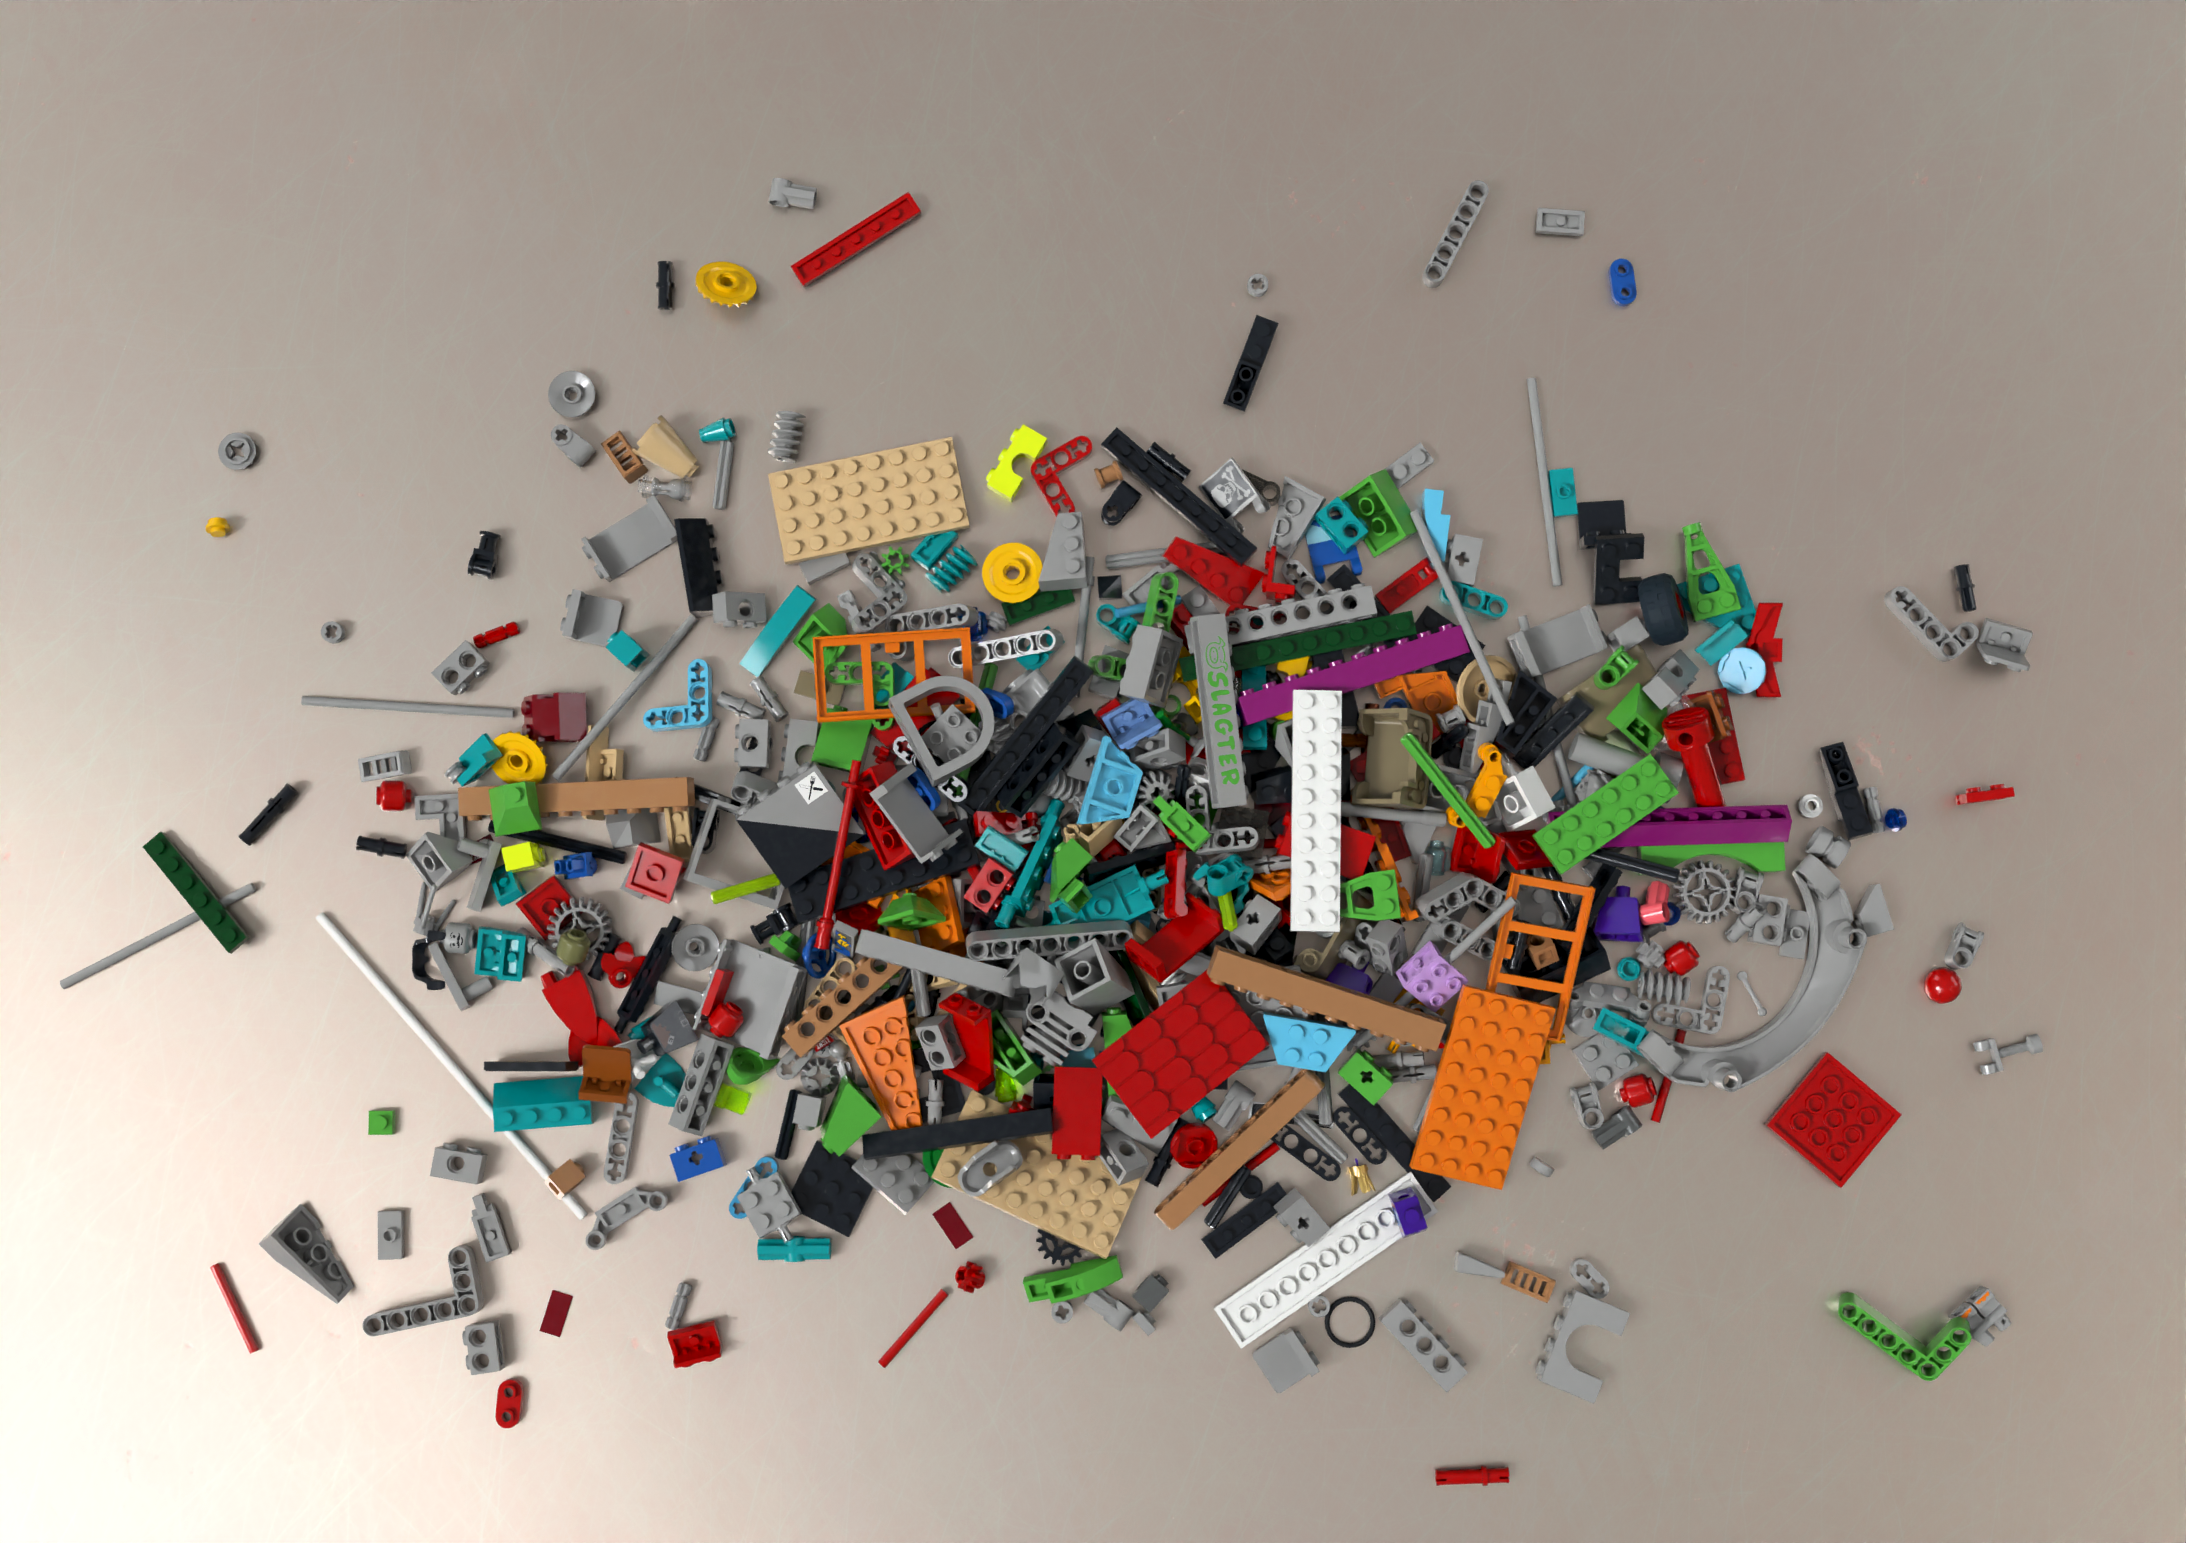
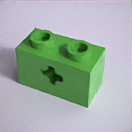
(1370, 1088)

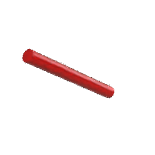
(1665, 1085)
(1252, 1164)
(234, 1308)
(913, 1328)

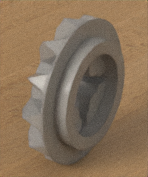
(227, 454)
(828, 1084)

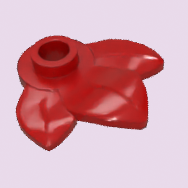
(621, 961)

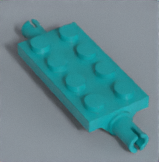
(1034, 870)
(1114, 898)

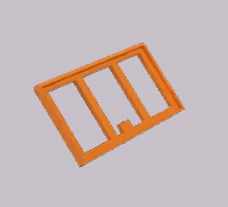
(892, 645)
(1505, 950)

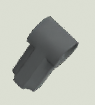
(1621, 1124)

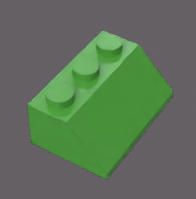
(1383, 511)

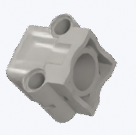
(1026, 692)

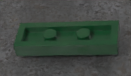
(1037, 605)

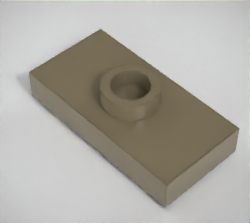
(806, 687)

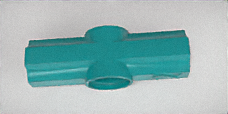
(795, 1250)

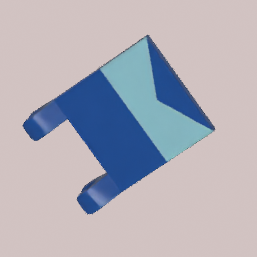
(1326, 552)

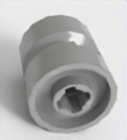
(1827, 846)

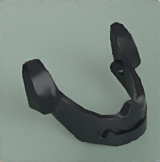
(420, 959)

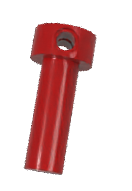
(1689, 733)

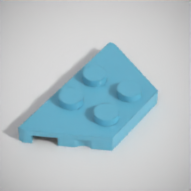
(1111, 786)
(1305, 1041)

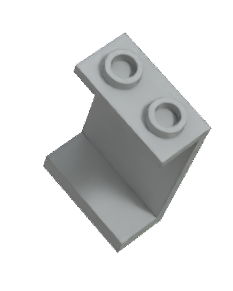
(631, 540)
(1558, 642)
(912, 816)

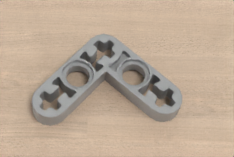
(884, 594)
(1212, 843)
(1699, 1016)

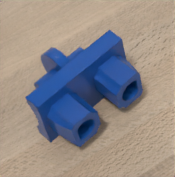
(576, 866)

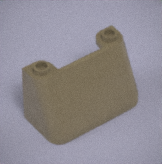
(1605, 701)
(1391, 772)
(1322, 964)

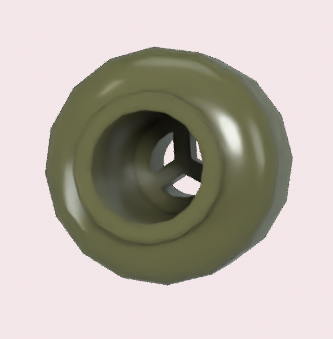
(573, 947)

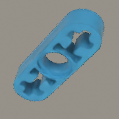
(732, 1208)

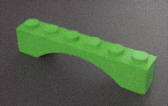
(1757, 856)

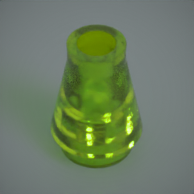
(1005, 1087)

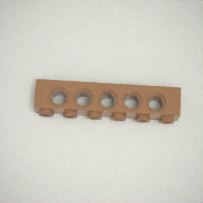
(804, 1044)

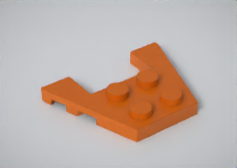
(1424, 691)

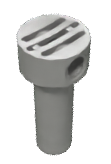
(1618, 760)

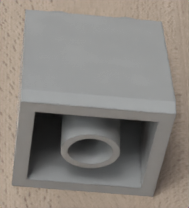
(1093, 977)

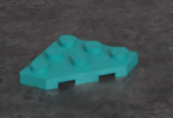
(1709, 584)

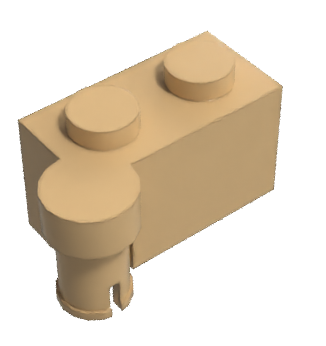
(1093, 836)

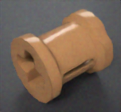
(1108, 474)

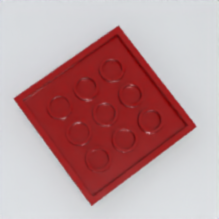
(1833, 1119)

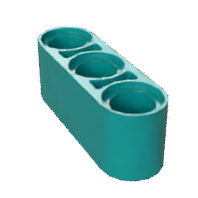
(1485, 599)

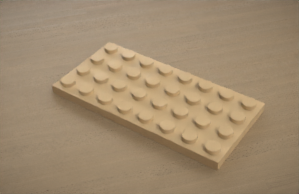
(868, 500)
(1060, 1196)

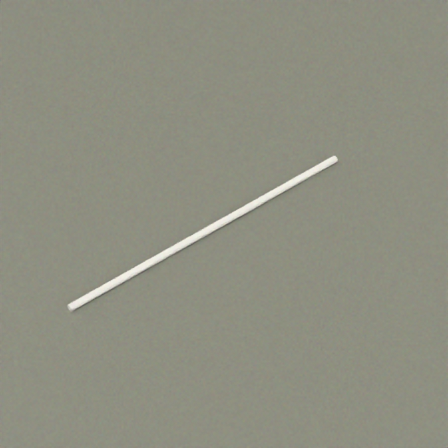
(440, 1053)

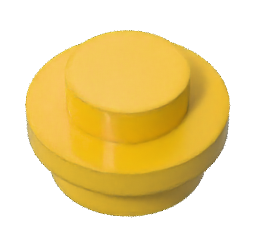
(217, 527)

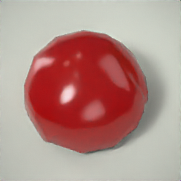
(1943, 985)

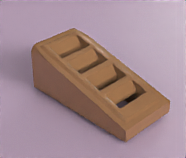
(634, 468)
(1550, 1283)

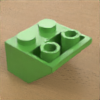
(1639, 719)

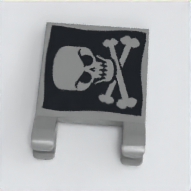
(1232, 492)

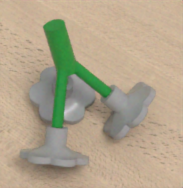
(1185, 727)

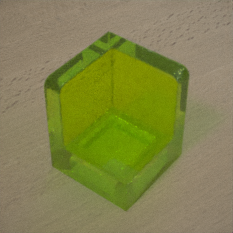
(732, 1098)

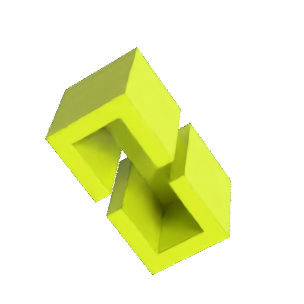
(523, 857)

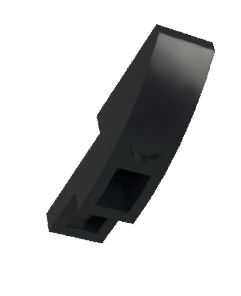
(1250, 363)
(1844, 792)

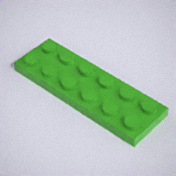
(1605, 814)

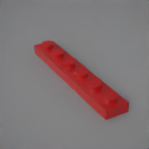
(856, 239)

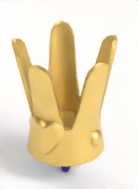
(1360, 1174)

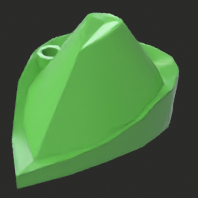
(748, 1066)

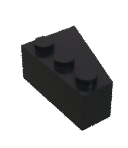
(1528, 706)

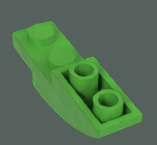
(1074, 1282)

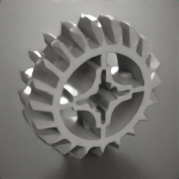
(1706, 902)
(590, 924)

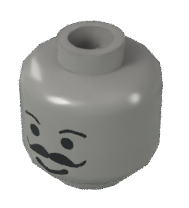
(459, 938)

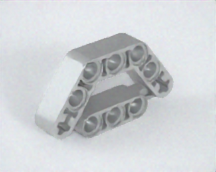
(1435, 908)

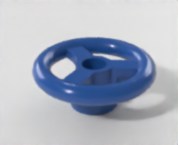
(814, 955)

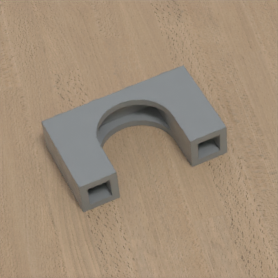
(1578, 1311)

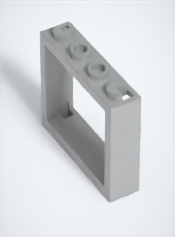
(690, 875)

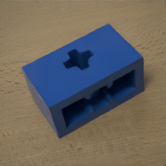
(687, 1168)

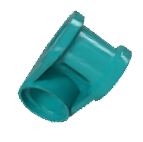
(1117, 625)
(1226, 875)

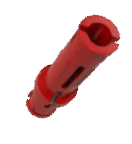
(1472, 1476)

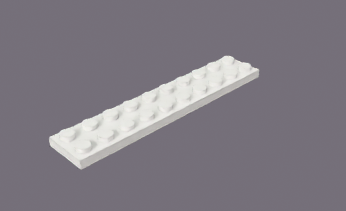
(1316, 811)
(1317, 1267)

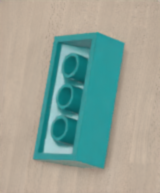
(540, 1104)

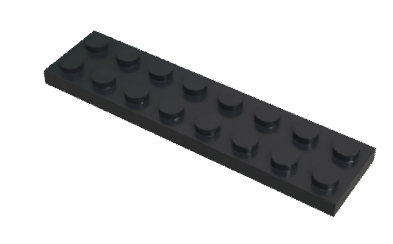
(865, 879)

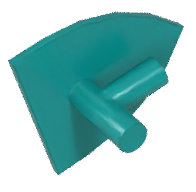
(662, 1082)

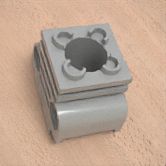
(1057, 1028)

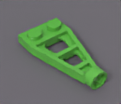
(1711, 604)
(1384, 893)

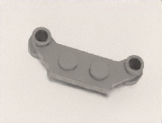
(1611, 998)
(622, 1210)

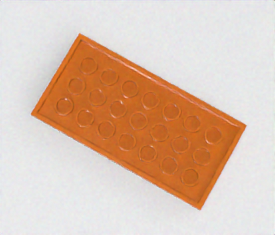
(1482, 1087)

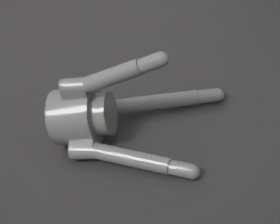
(424, 921)

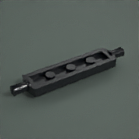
(647, 976)

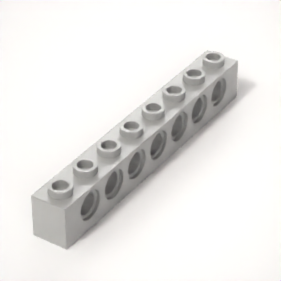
(1270, 630)

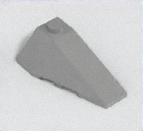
(305, 1252)

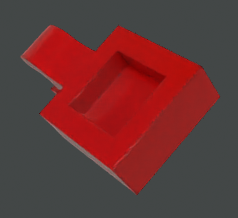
(884, 755)
(1021, 1106)

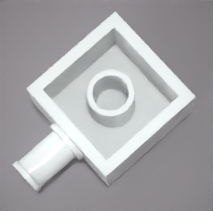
(1521, 796)

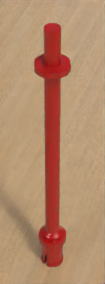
(826, 922)

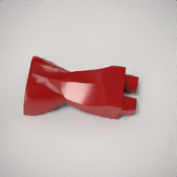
(575, 1006)

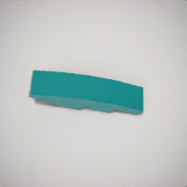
(777, 631)
(1620, 1030)

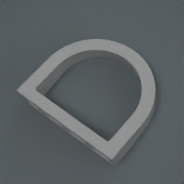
(898, 705)

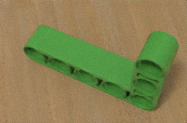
(1151, 617)
(1903, 1340)

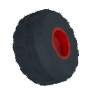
(1663, 609)

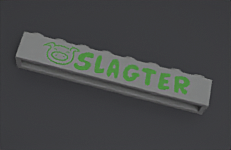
(1218, 710)

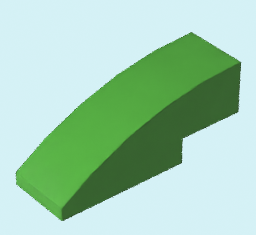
(1075, 895)

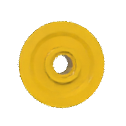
(725, 283)
(1007, 558)
(520, 759)

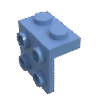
(1131, 723)

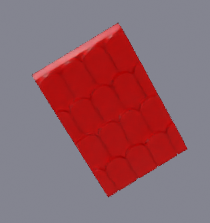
(1180, 1053)

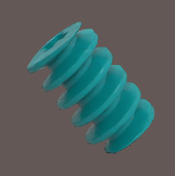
(951, 569)

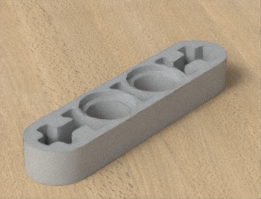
(619, 1137)

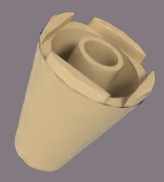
(666, 449)

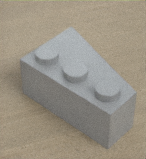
(1066, 555)

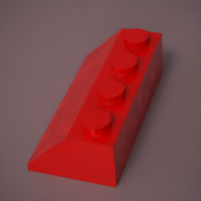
(884, 837)

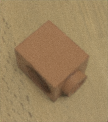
(1541, 951)
(565, 1178)

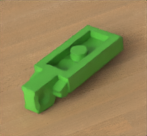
(1182, 824)

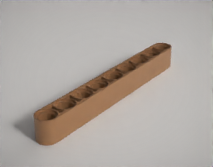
(1239, 1148)

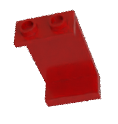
(944, 698)
(1353, 851)
(1177, 940)
(974, 1030)
(1077, 1112)

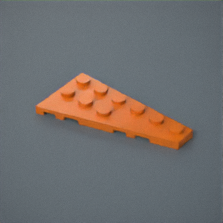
(1386, 862)
(885, 1056)

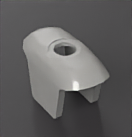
(1006, 1159)

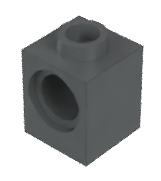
(1151, 1291)

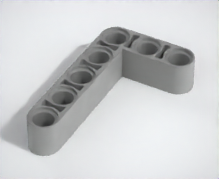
(434, 1307)

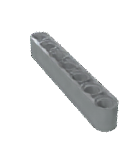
(1039, 934)
(935, 962)

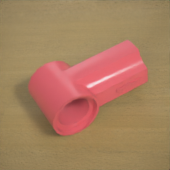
(1655, 907)

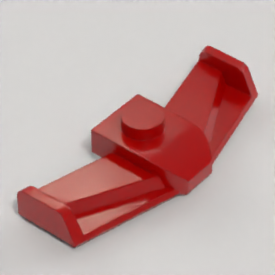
(1764, 643)

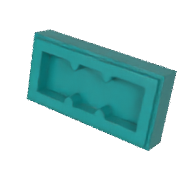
(1563, 492)
(933, 548)
(1001, 848)

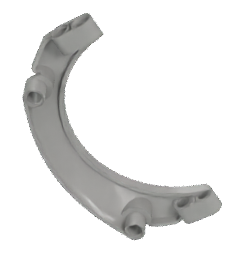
(1824, 981)

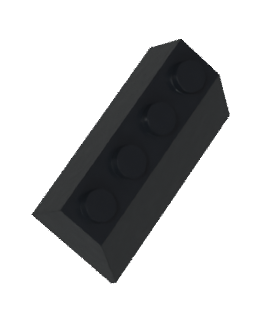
(698, 564)
(1591, 964)

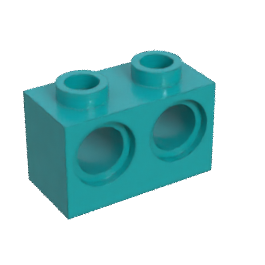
(1336, 528)
(626, 650)

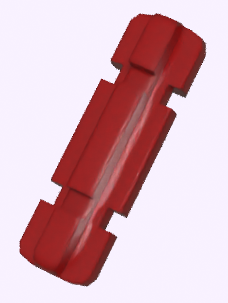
(496, 635)

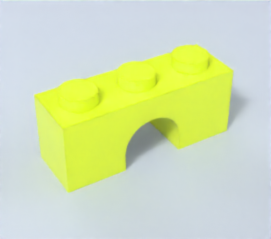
(1025, 444)

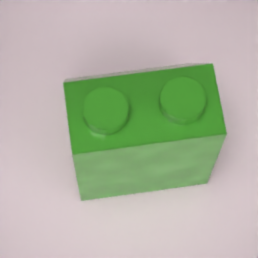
(842, 742)
(847, 1117)

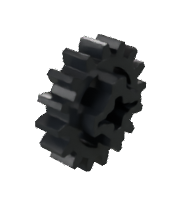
(1056, 1254)

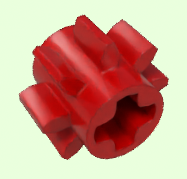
(970, 1277)

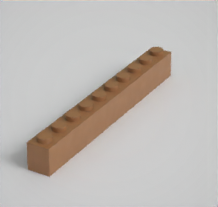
(592, 797)
(1325, 998)

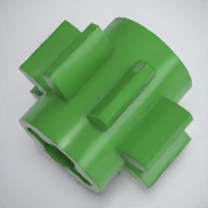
(893, 554)

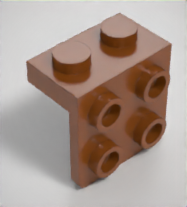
(1714, 704)
(606, 1074)

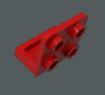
(1273, 590)
(1473, 858)

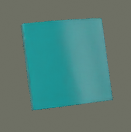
(500, 953)

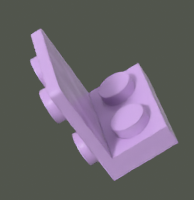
(1430, 977)

